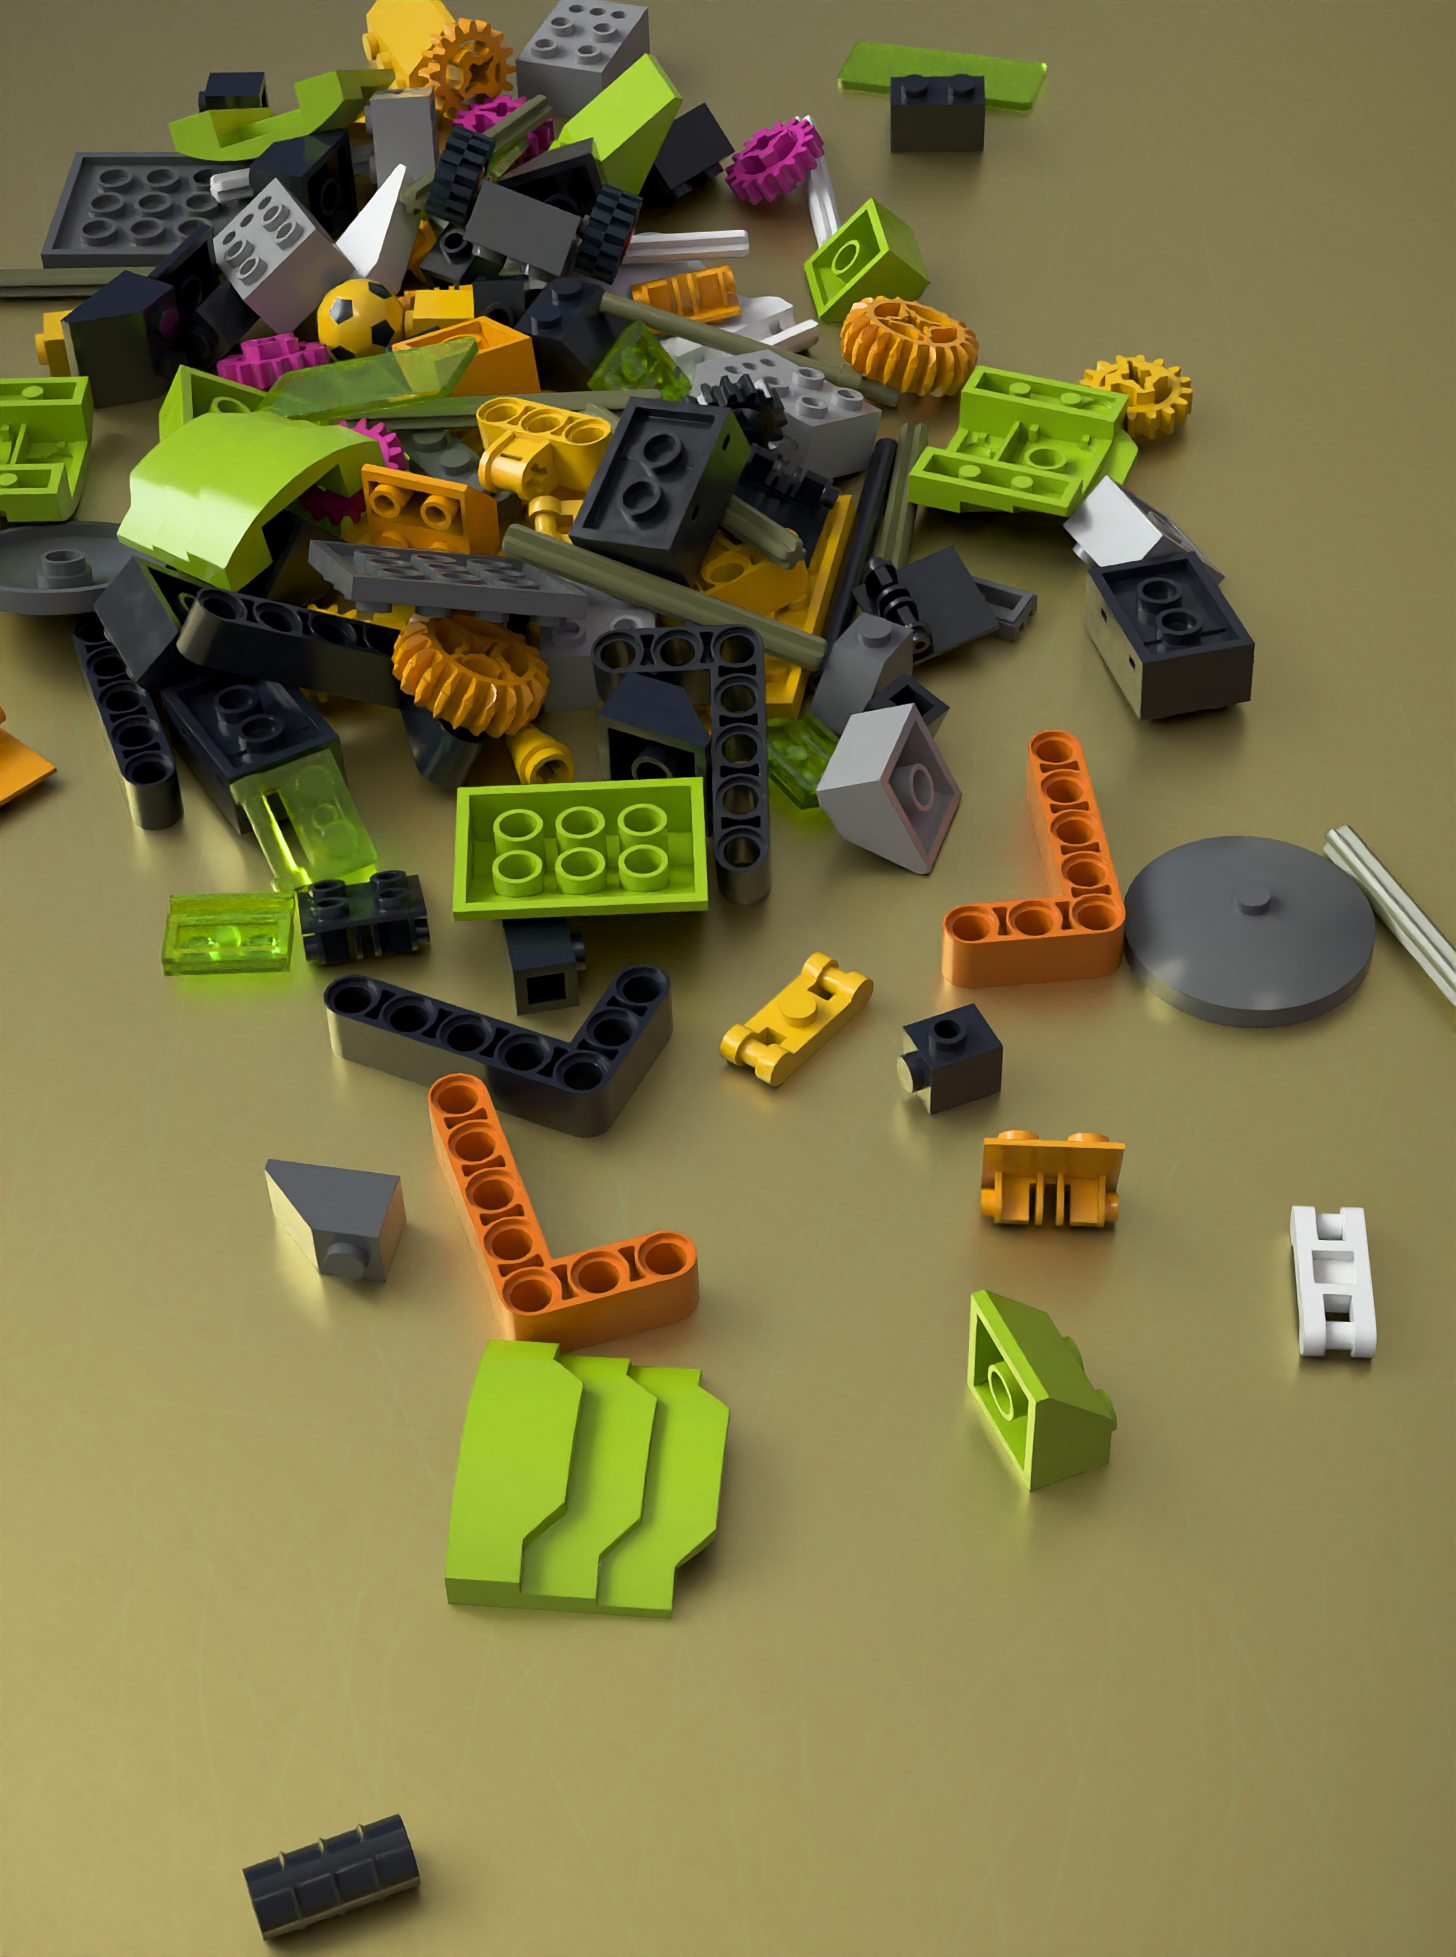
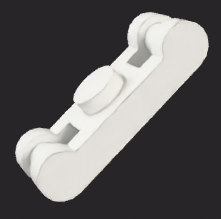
(1333, 1277)

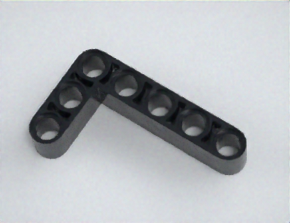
(324, 656)
(713, 679)
(128, 730)
(527, 1074)

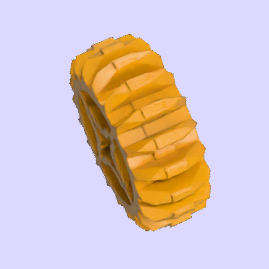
(909, 346)
(471, 672)

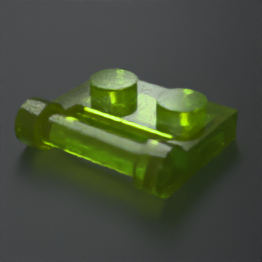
(640, 363)
(320, 815)

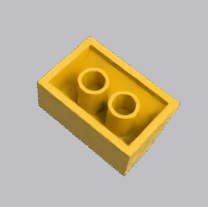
(399, 34)

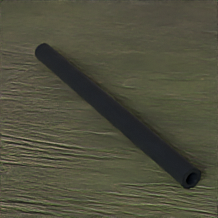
(858, 548)

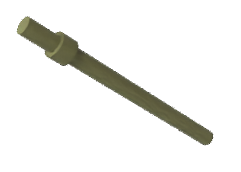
(737, 345)

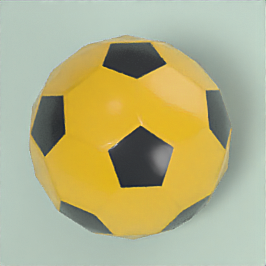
(359, 320)

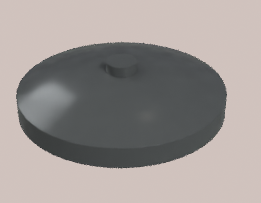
(60, 566)
(1248, 931)

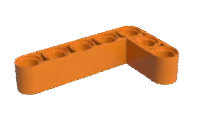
(1081, 923)
(535, 1298)

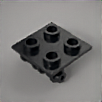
(786, 499)
(931, 598)
(386, 899)

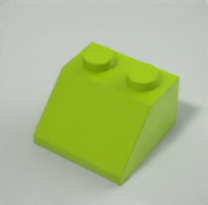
(866, 259)
(1036, 1392)

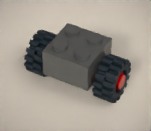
(523, 228)

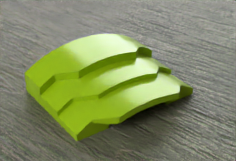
(245, 133)
(44, 446)
(1026, 447)
(223, 478)
(582, 1482)

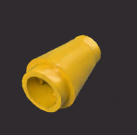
(540, 757)

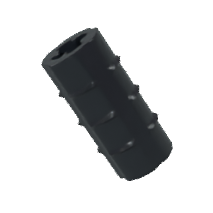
(331, 1876)

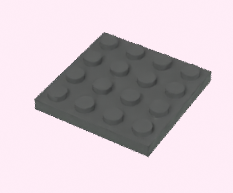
(134, 208)
(446, 581)

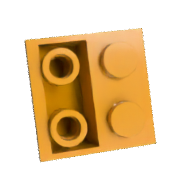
(428, 513)

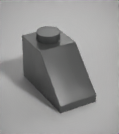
(859, 667)
(339, 1216)

